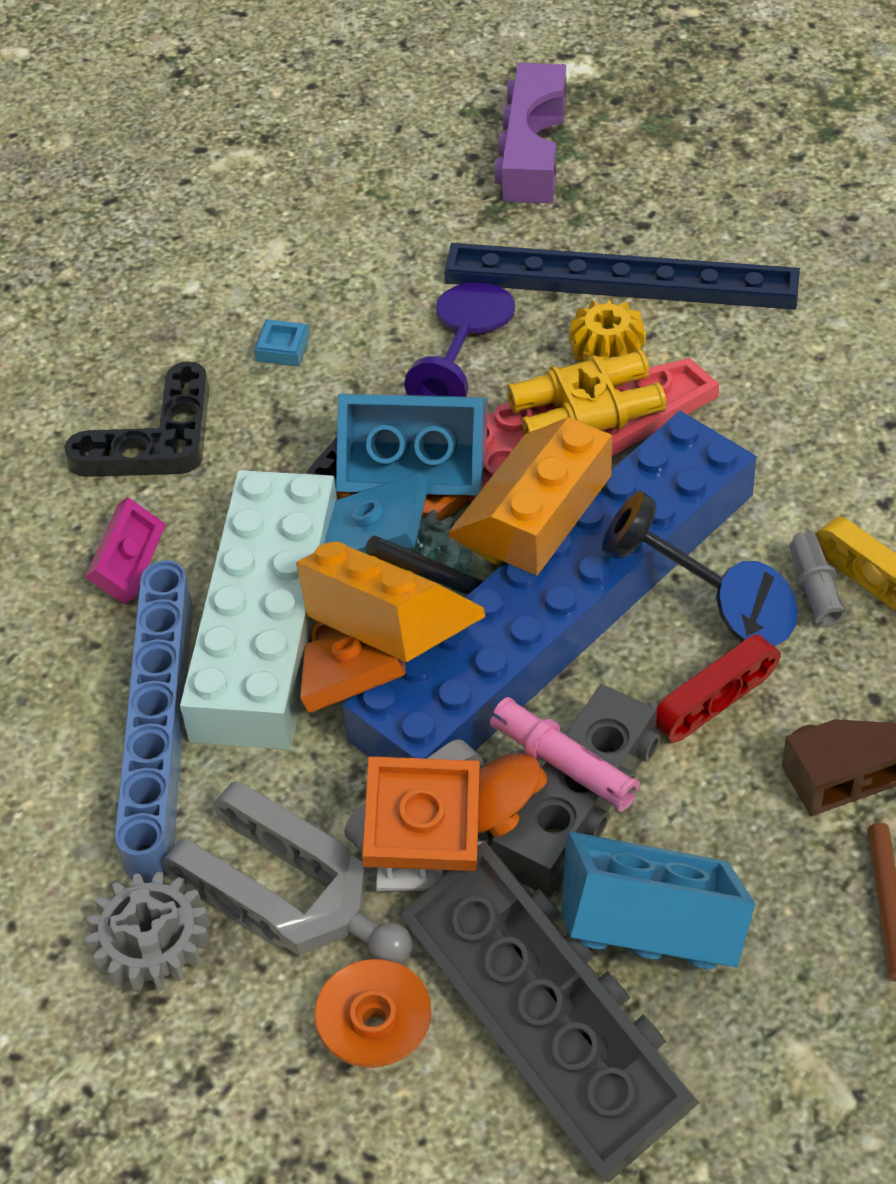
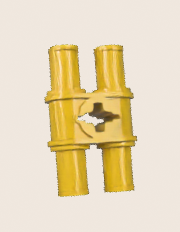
(588, 393)

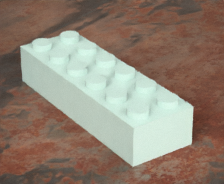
(254, 619)

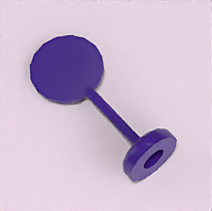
(468, 310)

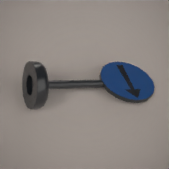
(749, 594)

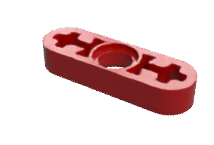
(716, 687)

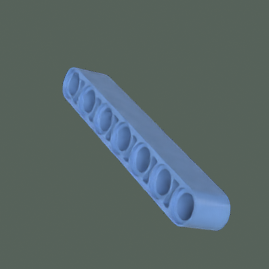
(154, 721)

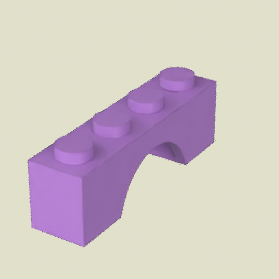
(528, 160)

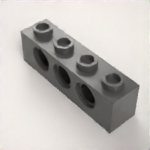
(605, 724)

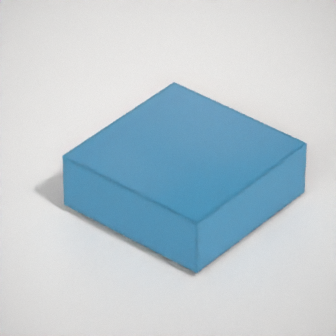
(282, 342)

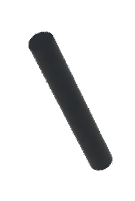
(421, 565)

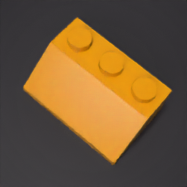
(537, 494)
(381, 601)

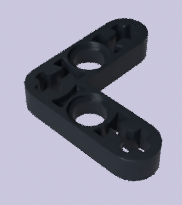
(160, 443)

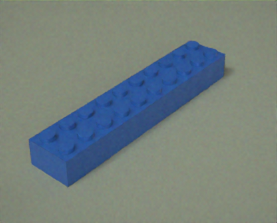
(549, 619)

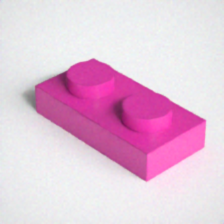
(125, 550)

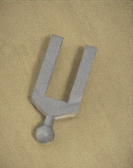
(265, 913)

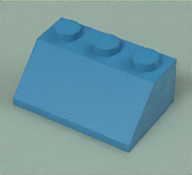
(409, 434)
(654, 901)

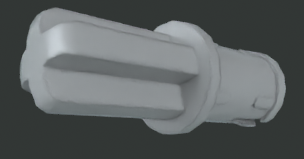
(817, 580)

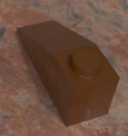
(840, 762)

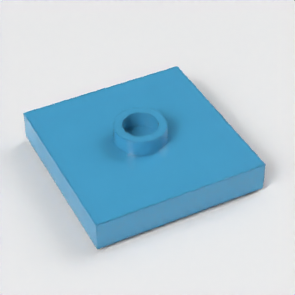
(385, 511)

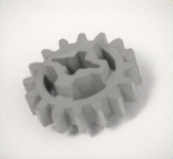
(148, 931)

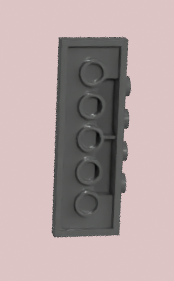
(552, 1012)

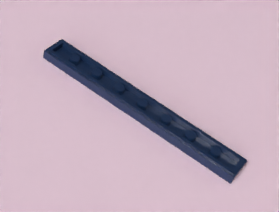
(624, 275)

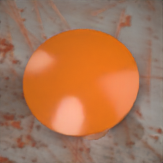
(505, 789)

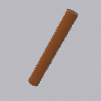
(885, 883)

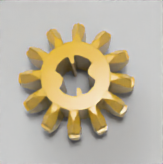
(606, 331)

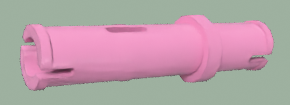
(546, 742)

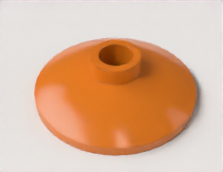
(368, 991)

